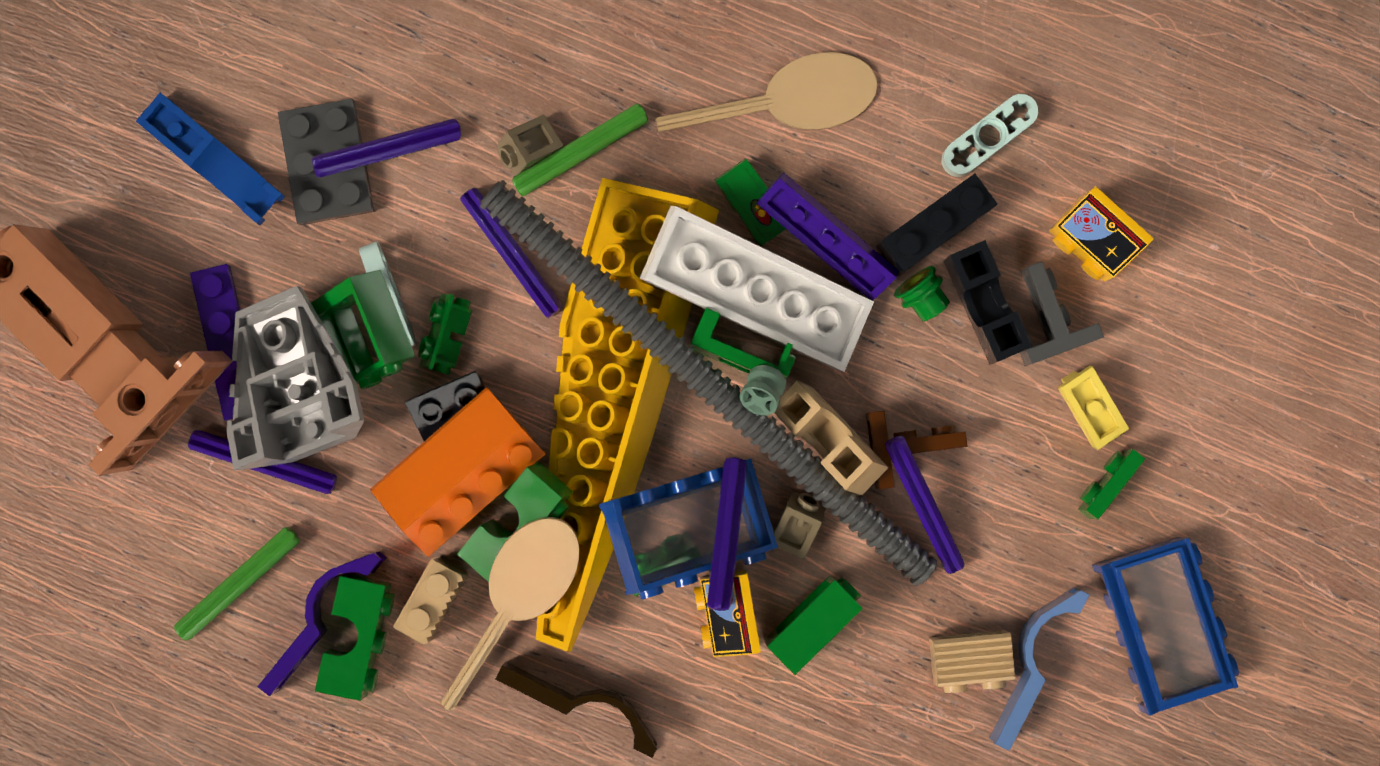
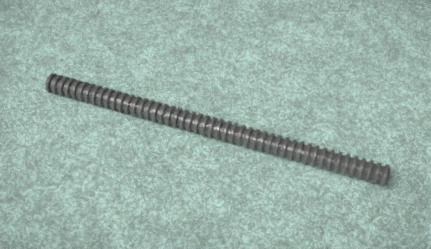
(708, 383)

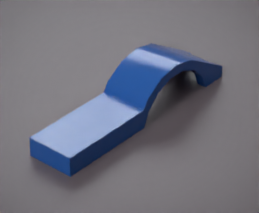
(209, 158)

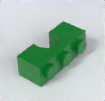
(535, 496)
(352, 672)

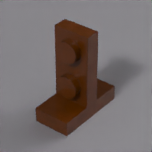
(941, 439)

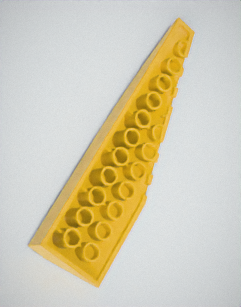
(608, 387)

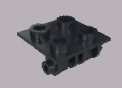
(440, 404)

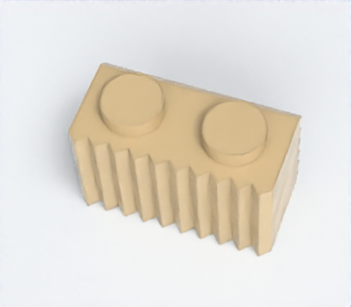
(430, 600)
(972, 660)

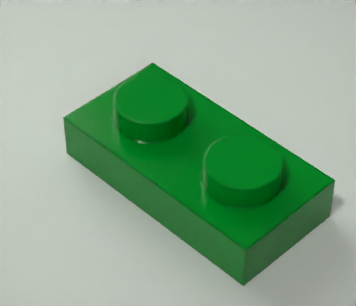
(1119, 470)

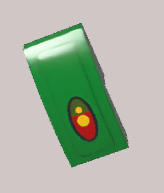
(742, 190)

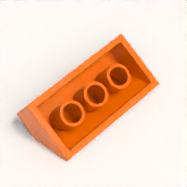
(457, 472)

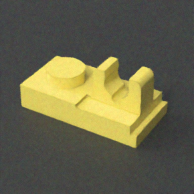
(1092, 407)

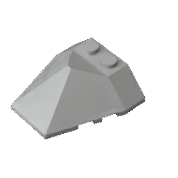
(289, 385)

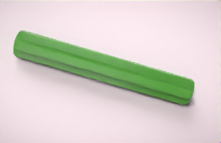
(580, 149)
(236, 583)

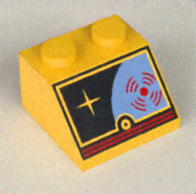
(1099, 235)
(730, 630)

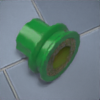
(923, 294)

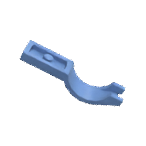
(1031, 680)

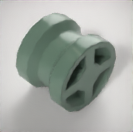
(763, 390)

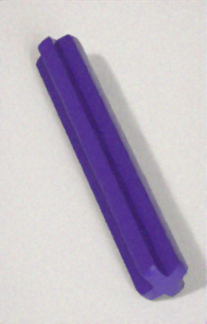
(386, 148)
(512, 254)
(291, 472)
(924, 504)
(727, 534)

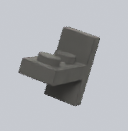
(1052, 317)

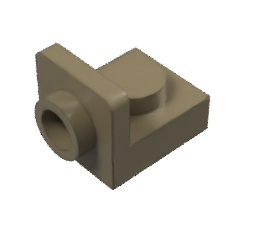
(528, 144)
(799, 524)

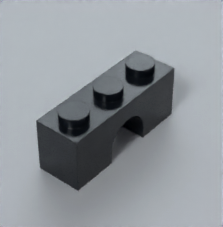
(937, 224)
(979, 290)

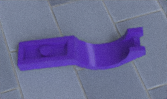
(315, 627)

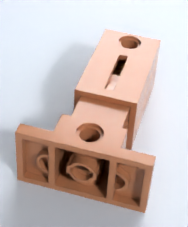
(93, 339)

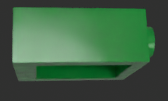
(381, 321)
(814, 623)

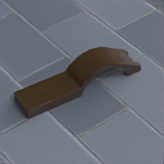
(566, 702)

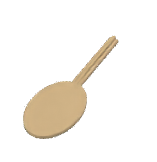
(804, 94)
(523, 583)

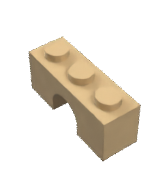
(843, 451)

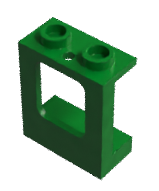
(729, 355)

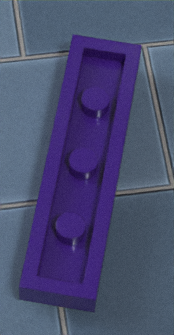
(827, 237)
(217, 308)

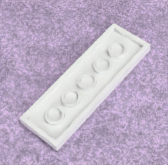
(756, 288)

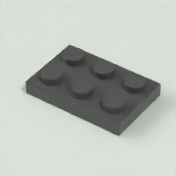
(315, 132)

